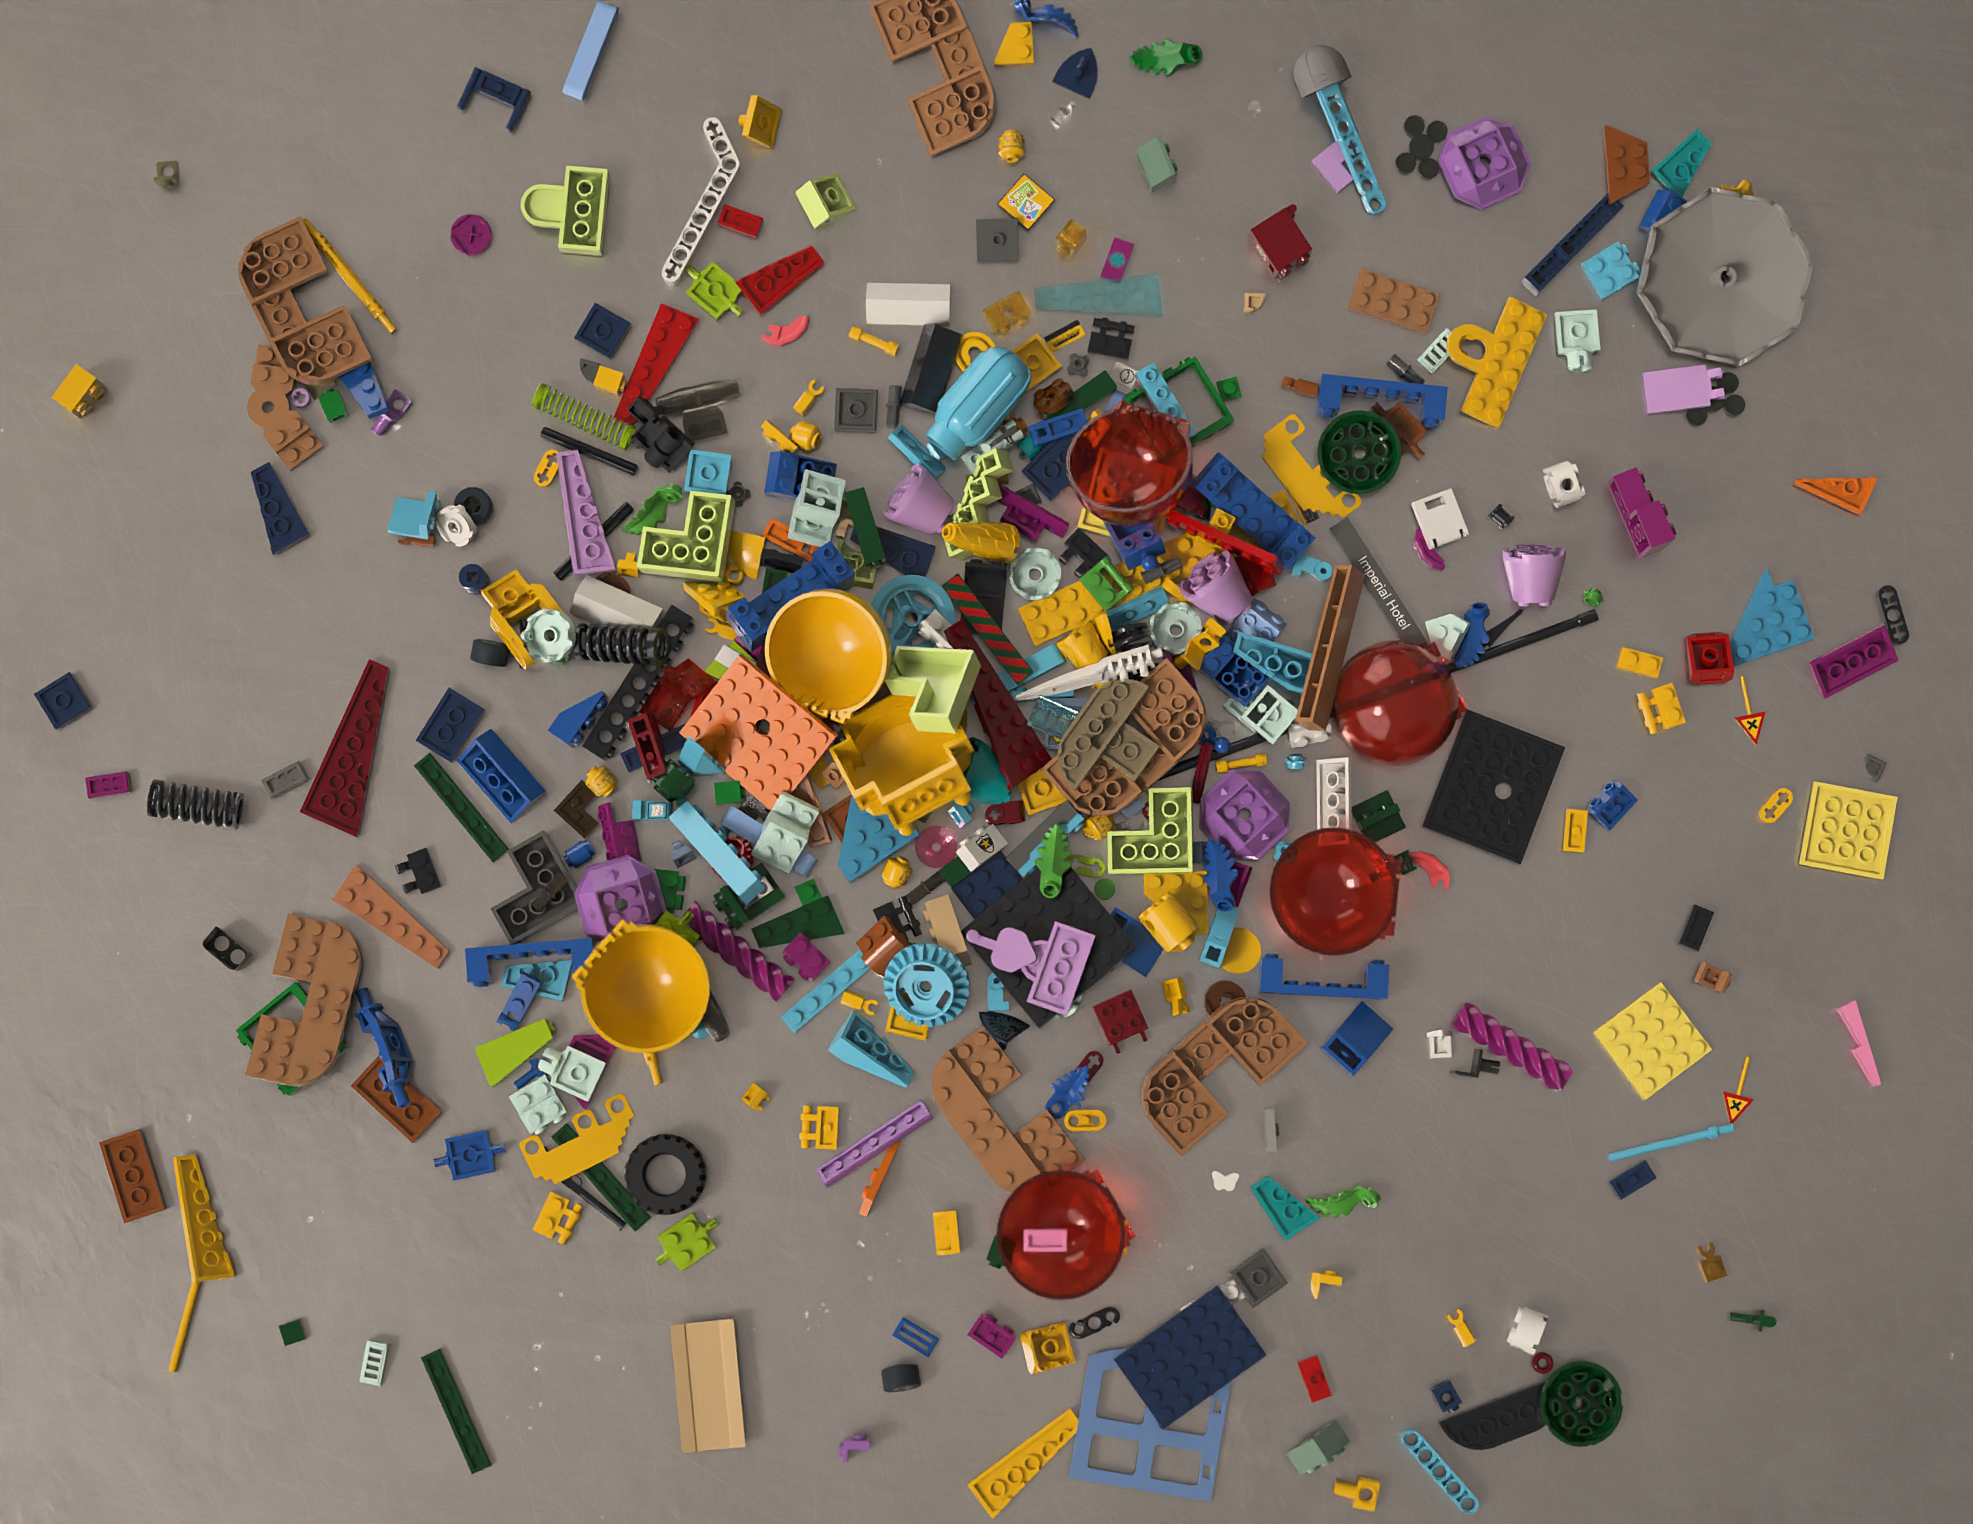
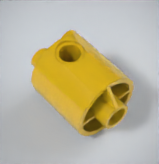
(1169, 923)

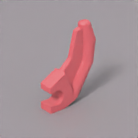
(786, 334)
(1433, 866)

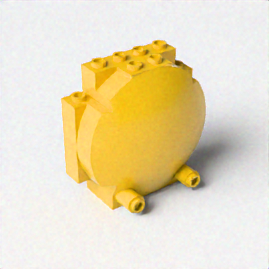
(899, 768)

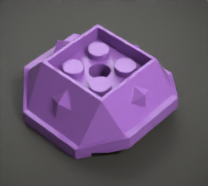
(1480, 183)
(1249, 791)
(615, 880)

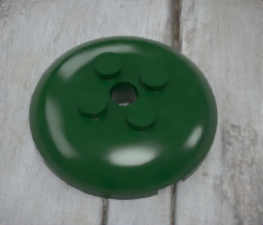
(1338, 446)
(1600, 1407)

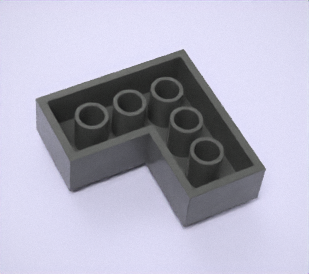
(537, 865)

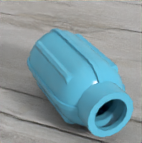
(979, 401)

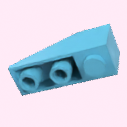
(1219, 937)

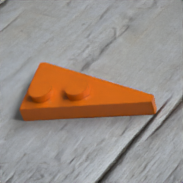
(1845, 492)
(877, 1177)

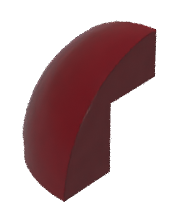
(1195, 503)

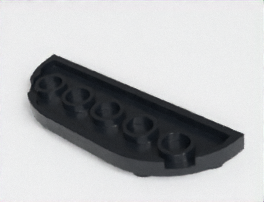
(1497, 1420)

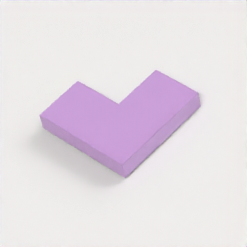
(1330, 166)

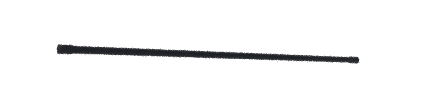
(1578, 621)

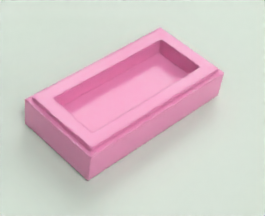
(1045, 1240)

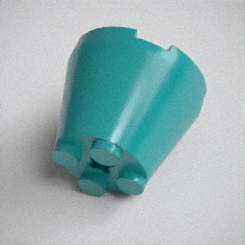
(984, 776)

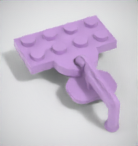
(1057, 964)

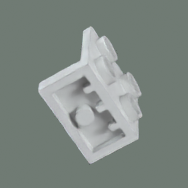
(933, 629)

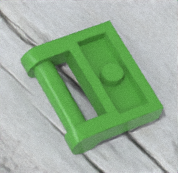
(1101, 589)

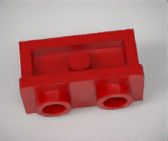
(1254, 576)

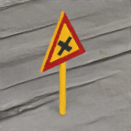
(1752, 722)
(1736, 1103)

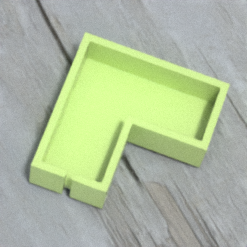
(939, 681)

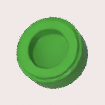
(1104, 889)

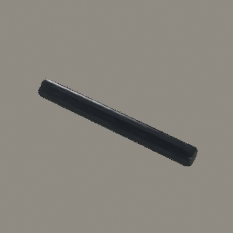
(589, 451)
(608, 526)

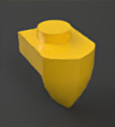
(1329, 1277)

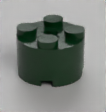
(673, 784)

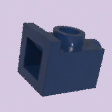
(1442, 1388)

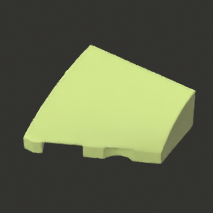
(864, 575)

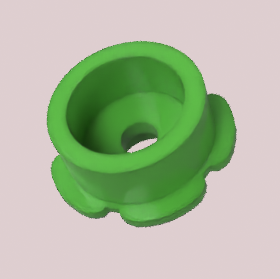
(1593, 597)

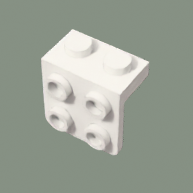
(1301, 736)

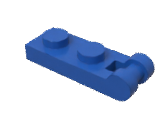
(1058, 427)
(519, 1000)

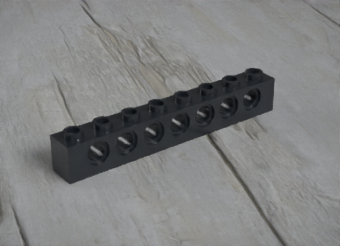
(593, 743)

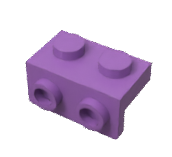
(858, 1442)

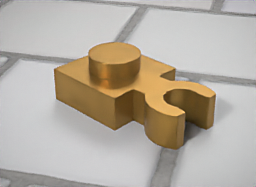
(1712, 1266)

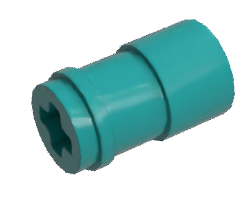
(1026, 447)

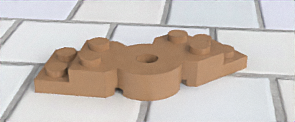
(282, 427)

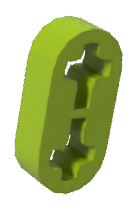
(1087, 861)

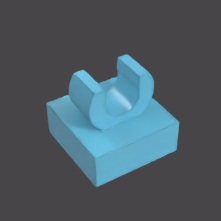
(961, 814)

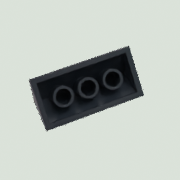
(931, 368)

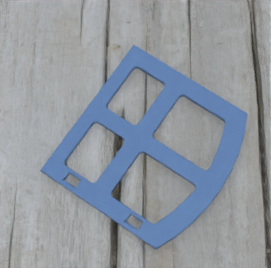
(1148, 1436)

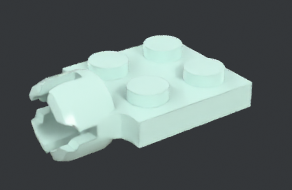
(1577, 337)
(572, 1071)

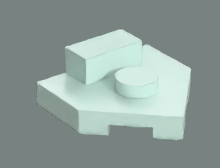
(1447, 633)

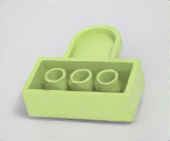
(573, 208)

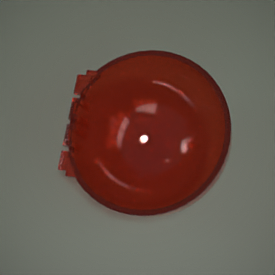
(1130, 464)
(1396, 702)
(1335, 891)
(1093, 1233)

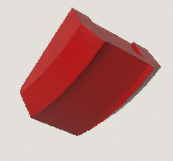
(1709, 658)

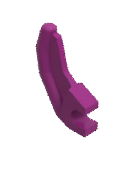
(1430, 557)

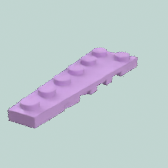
(585, 533)

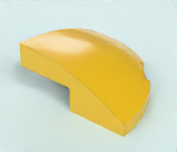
(746, 552)
(1103, 628)

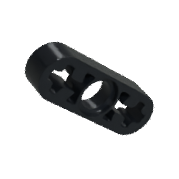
(1883, 601)

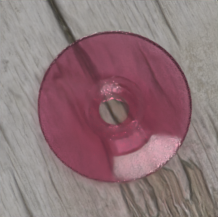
(937, 835)

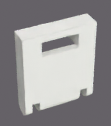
(1442, 521)

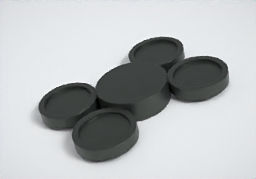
(1421, 147)
(1733, 404)

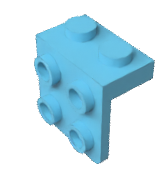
(414, 517)

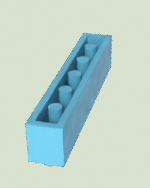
(717, 852)

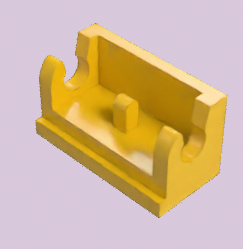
(946, 1232)

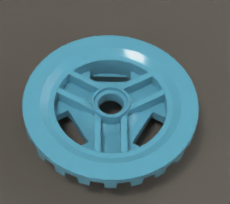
(899, 595)
(948, 976)

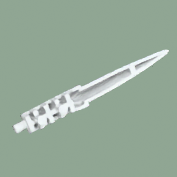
(1101, 672)

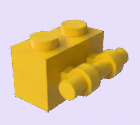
(1666, 707)

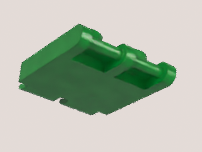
(670, 883)

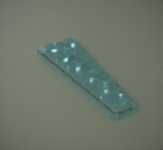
(1117, 295)

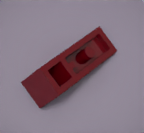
(648, 744)

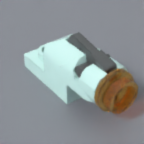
(1001, 439)

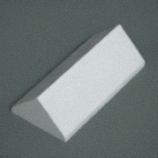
(907, 304)
(611, 606)
(1334, 793)

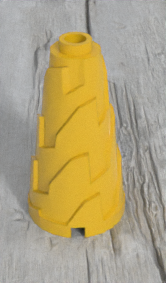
(986, 540)
(1083, 647)

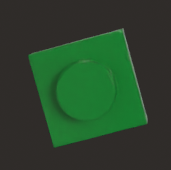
(1229, 389)
(808, 892)

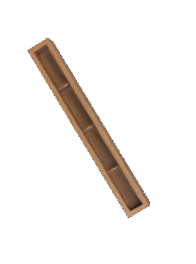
(1330, 647)

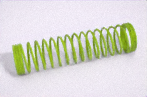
(541, 395)

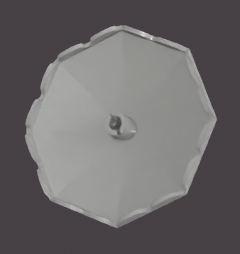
(1725, 276)

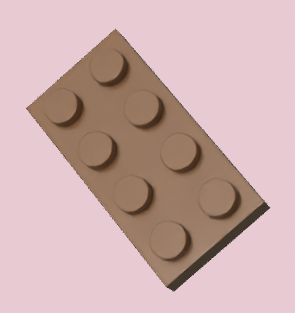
(1393, 301)

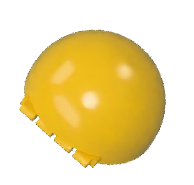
(829, 652)
(643, 987)

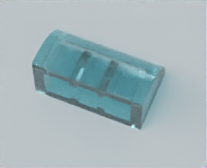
(1051, 717)

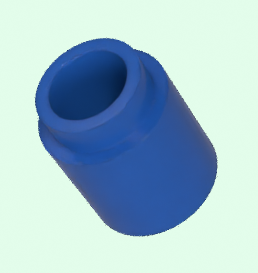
(578, 854)

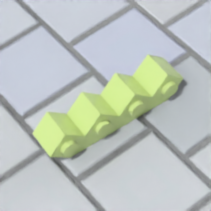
(980, 491)

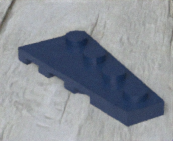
(280, 517)
(903, 552)

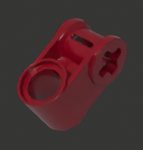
(1010, 813)

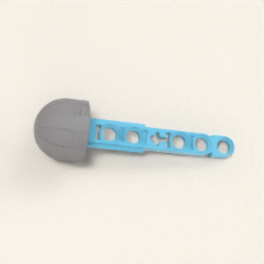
(1320, 72)

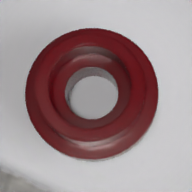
(1549, 1363)

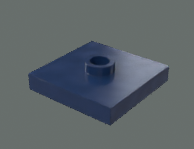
(602, 331)
(63, 700)

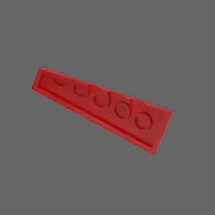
(663, 344)
(1269, 562)

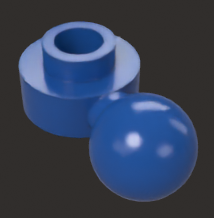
(1220, 744)

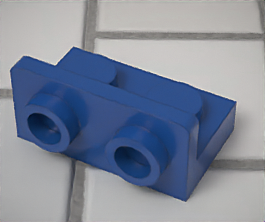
(1611, 804)

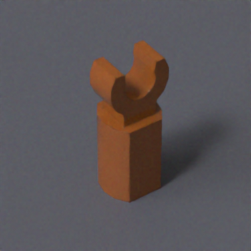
(1301, 386)
(420, 542)

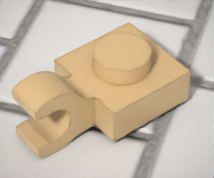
(844, 519)

